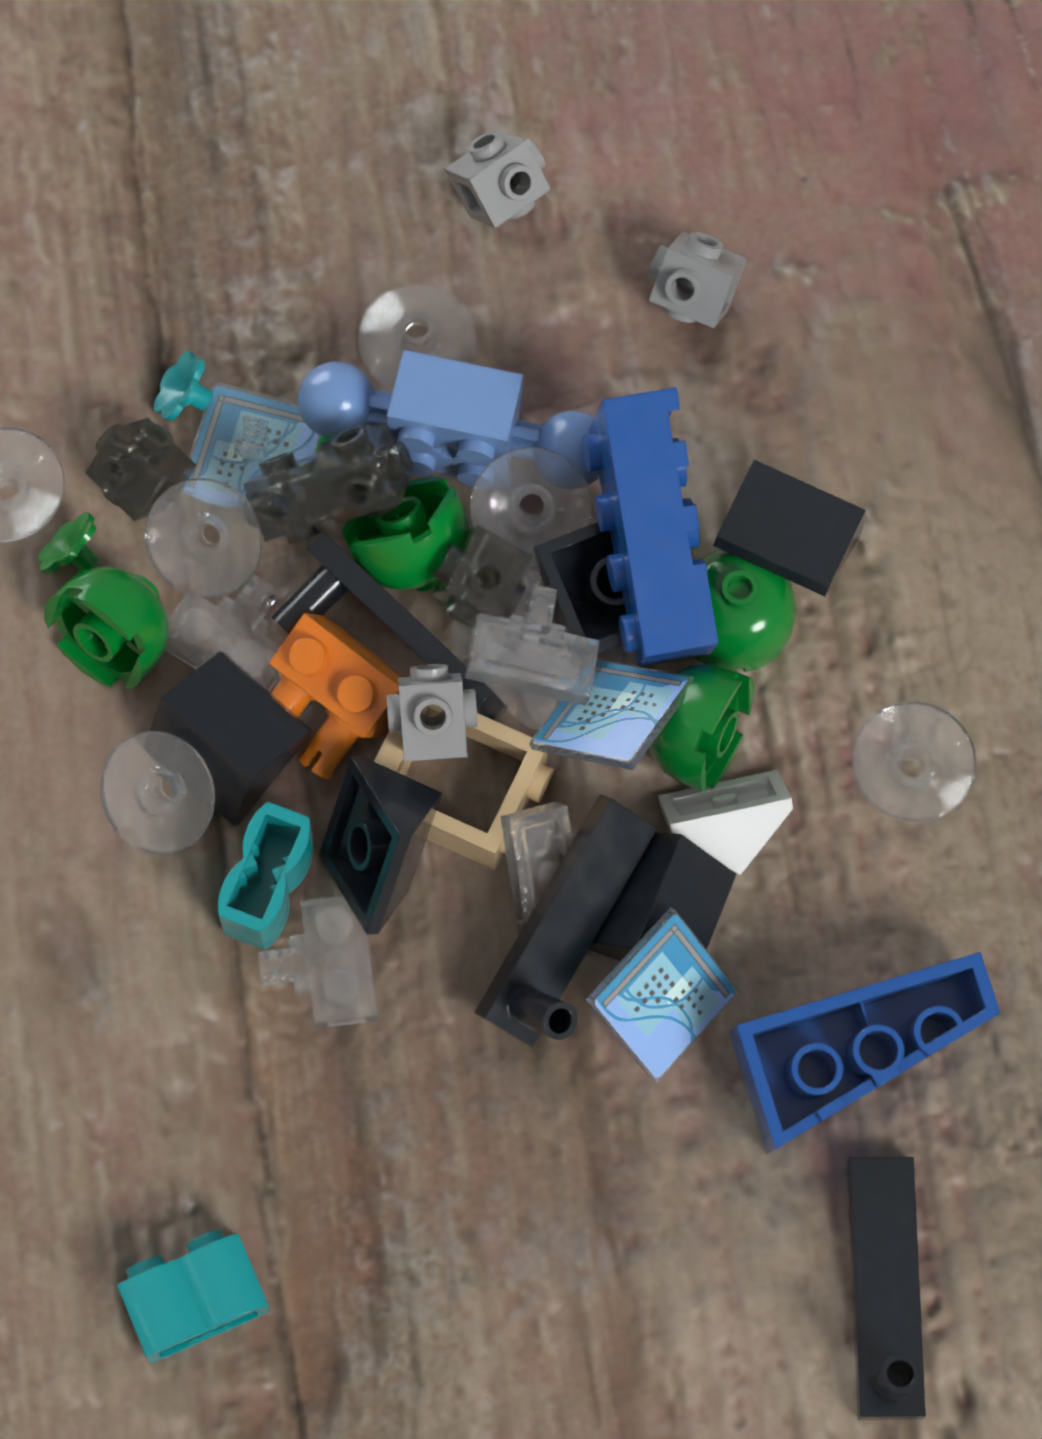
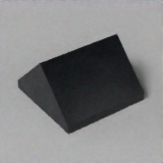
(790, 528)
(579, 573)
(235, 729)
(377, 838)
(667, 876)

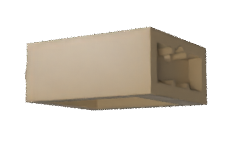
(528, 784)

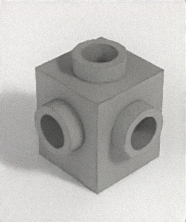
(499, 177)
(695, 278)
(438, 735)

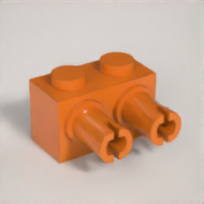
(343, 675)

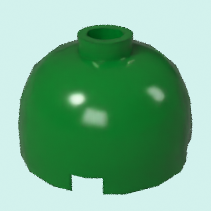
(411, 539)
(750, 610)
(110, 624)
(702, 732)

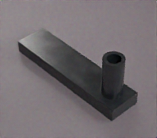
(342, 574)
(564, 924)
(886, 1288)

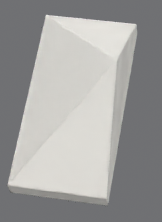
(731, 818)

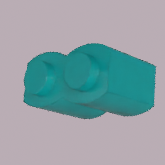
(257, 889)
(192, 1296)

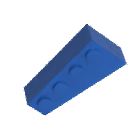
(650, 528)
(840, 1048)

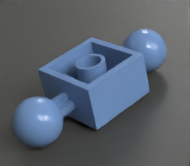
(444, 412)

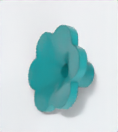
(182, 387)

